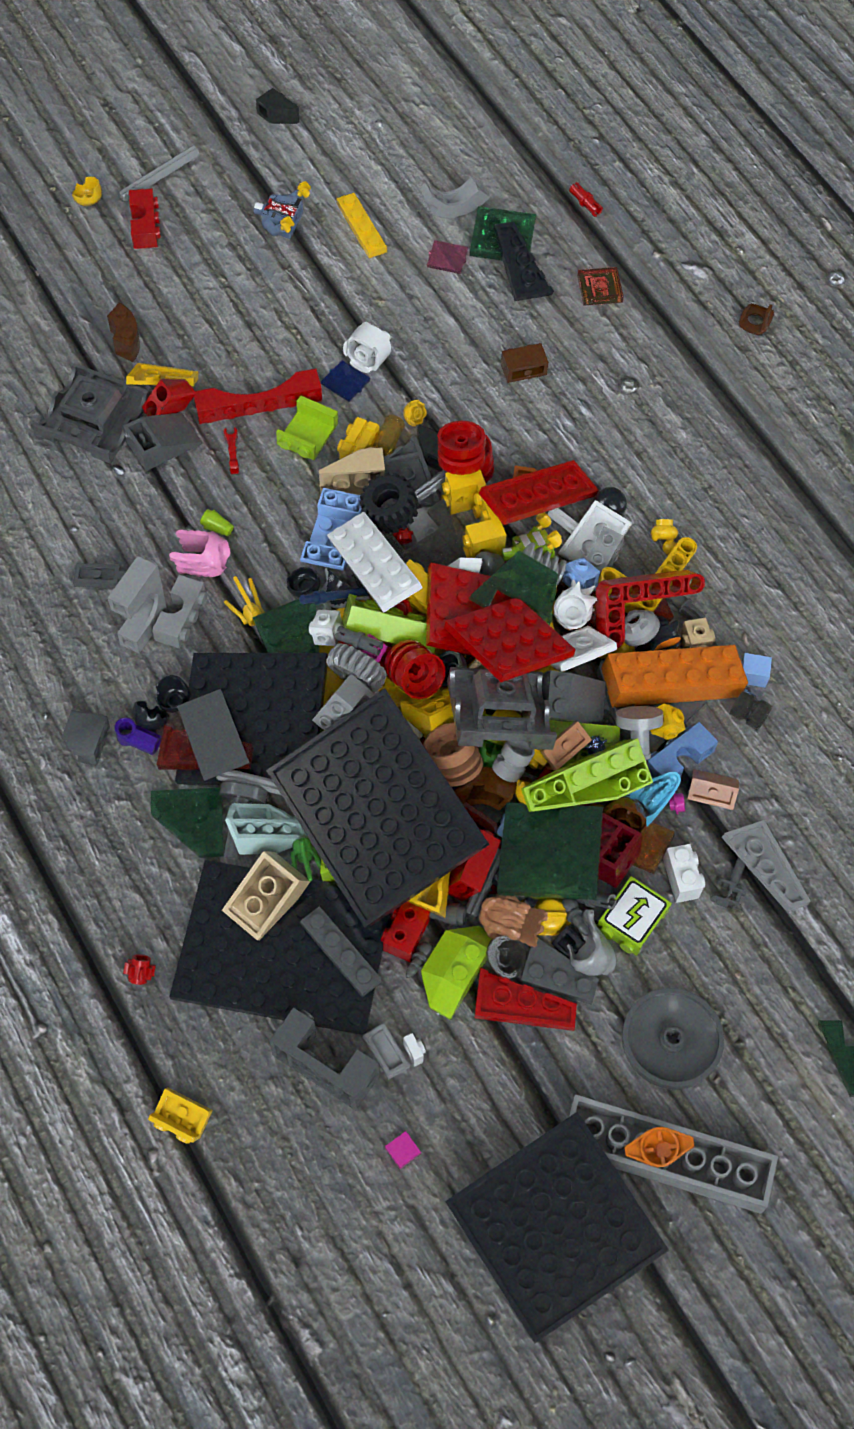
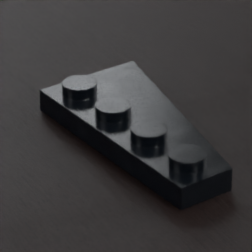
(520, 265)

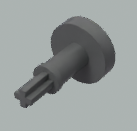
(240, 794)

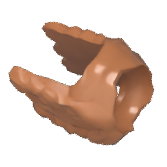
(512, 918)

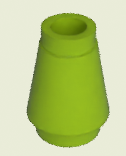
(215, 522)

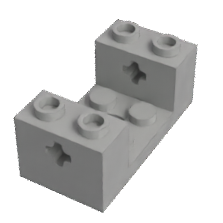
(346, 699)

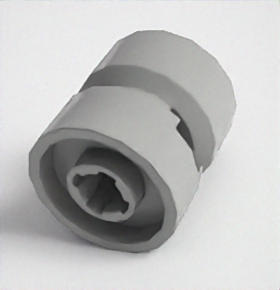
(512, 760)

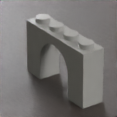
(139, 599)

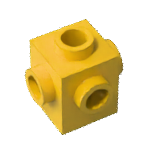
(672, 722)

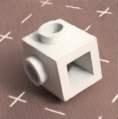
(325, 626)

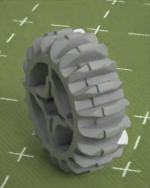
(348, 660)

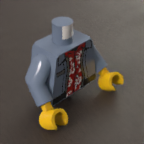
(283, 212)

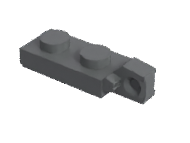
(97, 575)

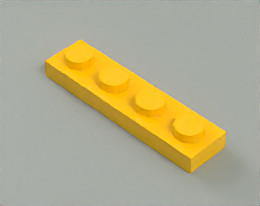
(361, 225)

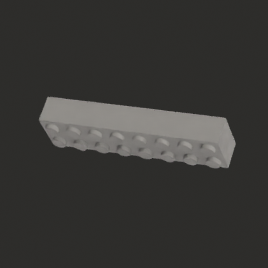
(709, 1169)

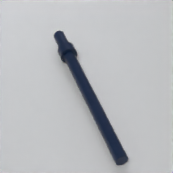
(322, 597)

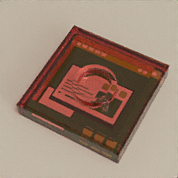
(600, 286)

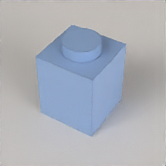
(757, 669)

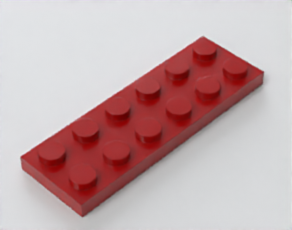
(538, 492)

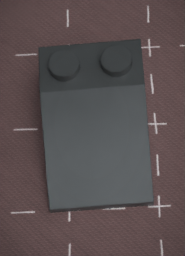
(574, 697)

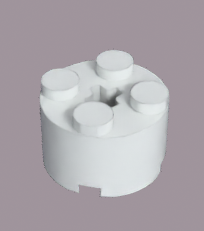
(367, 347)

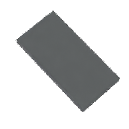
(212, 734)

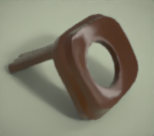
(754, 309)

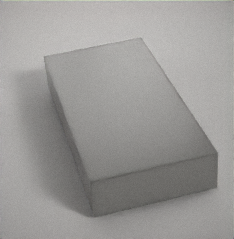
(386, 1051)

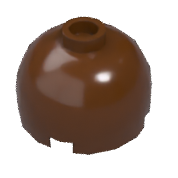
(627, 812)

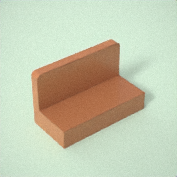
(566, 746)
(713, 789)

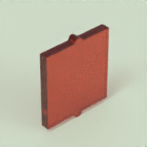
(481, 820)

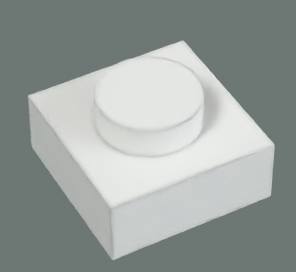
(414, 1049)

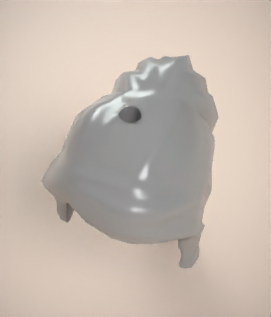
(596, 954)

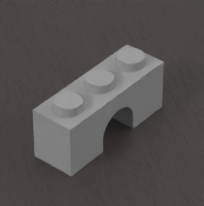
(174, 627)

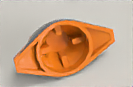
(659, 1147)

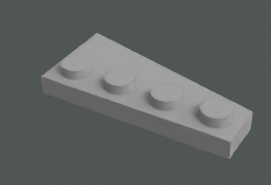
(765, 859)

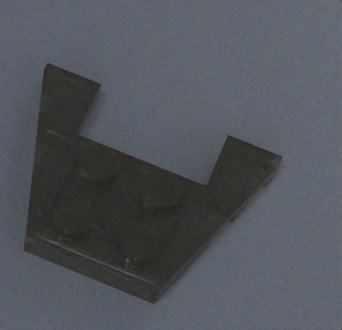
(439, 547)

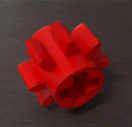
(139, 969)

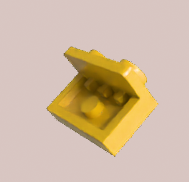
(180, 1116)

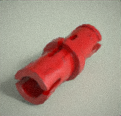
(585, 199)

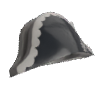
(334, 583)

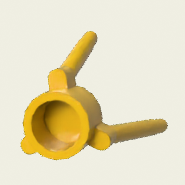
(250, 609)

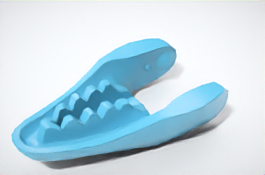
(658, 794)

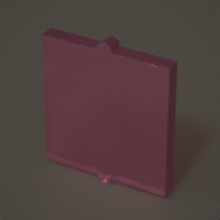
(447, 257)

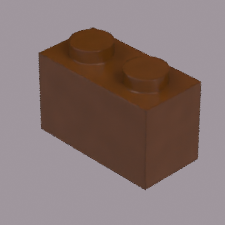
(524, 362)

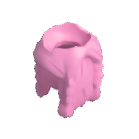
(210, 562)

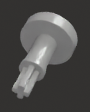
(639, 722)

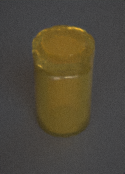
(389, 434)

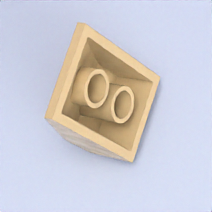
(353, 471)
(265, 894)

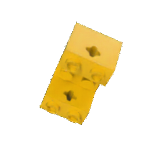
(461, 495)

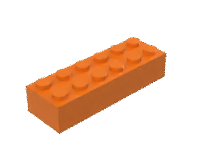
(674, 675)

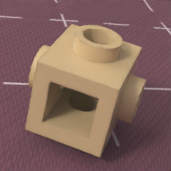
(697, 634)

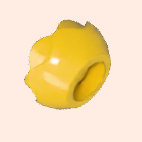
(414, 412)

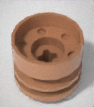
(455, 762)

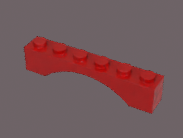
(220, 405)

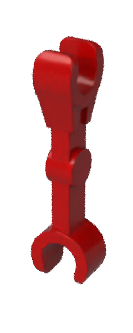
(231, 440)

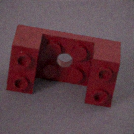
(618, 851)

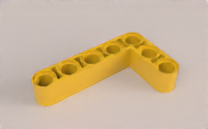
(676, 561)

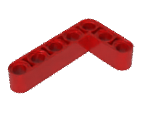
(640, 592)

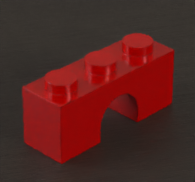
(144, 228)

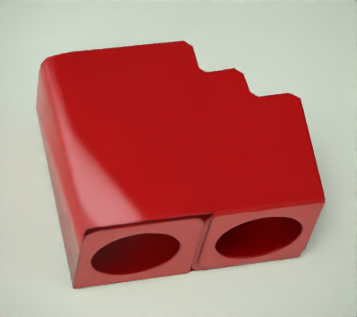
(181, 396)

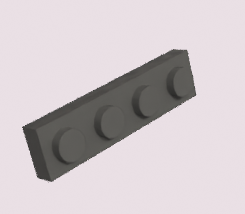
(341, 951)

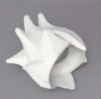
(574, 606)

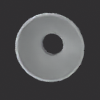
(643, 630)

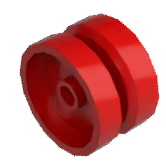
(461, 447)

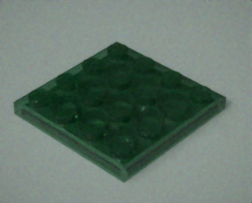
(551, 852)

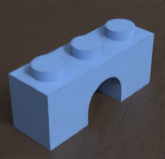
(694, 742)

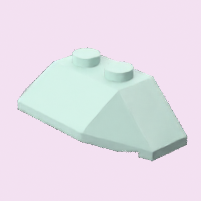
(262, 828)

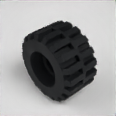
(386, 488)

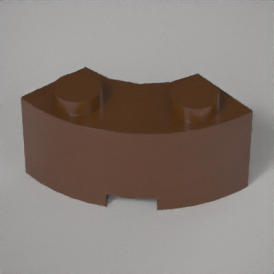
(125, 331)
(486, 789)

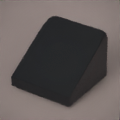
(568, 936)

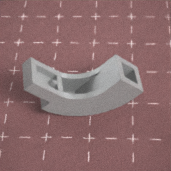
(455, 202)

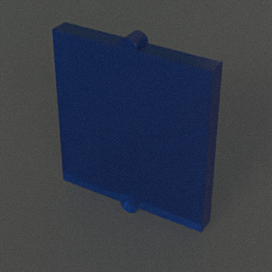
(345, 381)

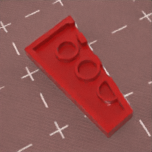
(513, 1003)

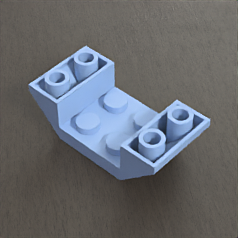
(333, 511)

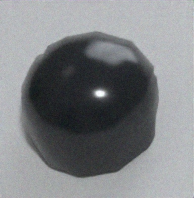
(613, 499)
(303, 582)
(171, 693)
(149, 718)

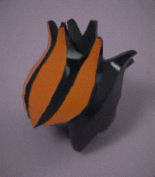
(665, 638)

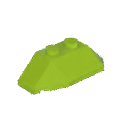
(454, 968)

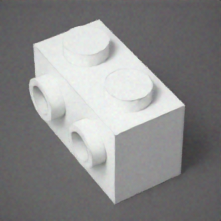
(683, 873)

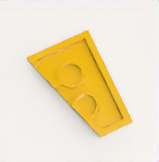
(151, 374)

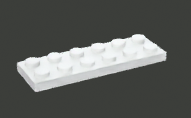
(374, 562)

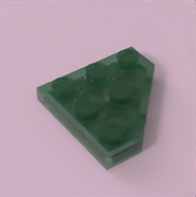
(192, 817)

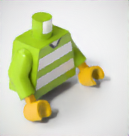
(537, 536)

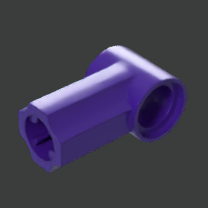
(138, 737)

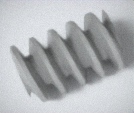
(545, 559)

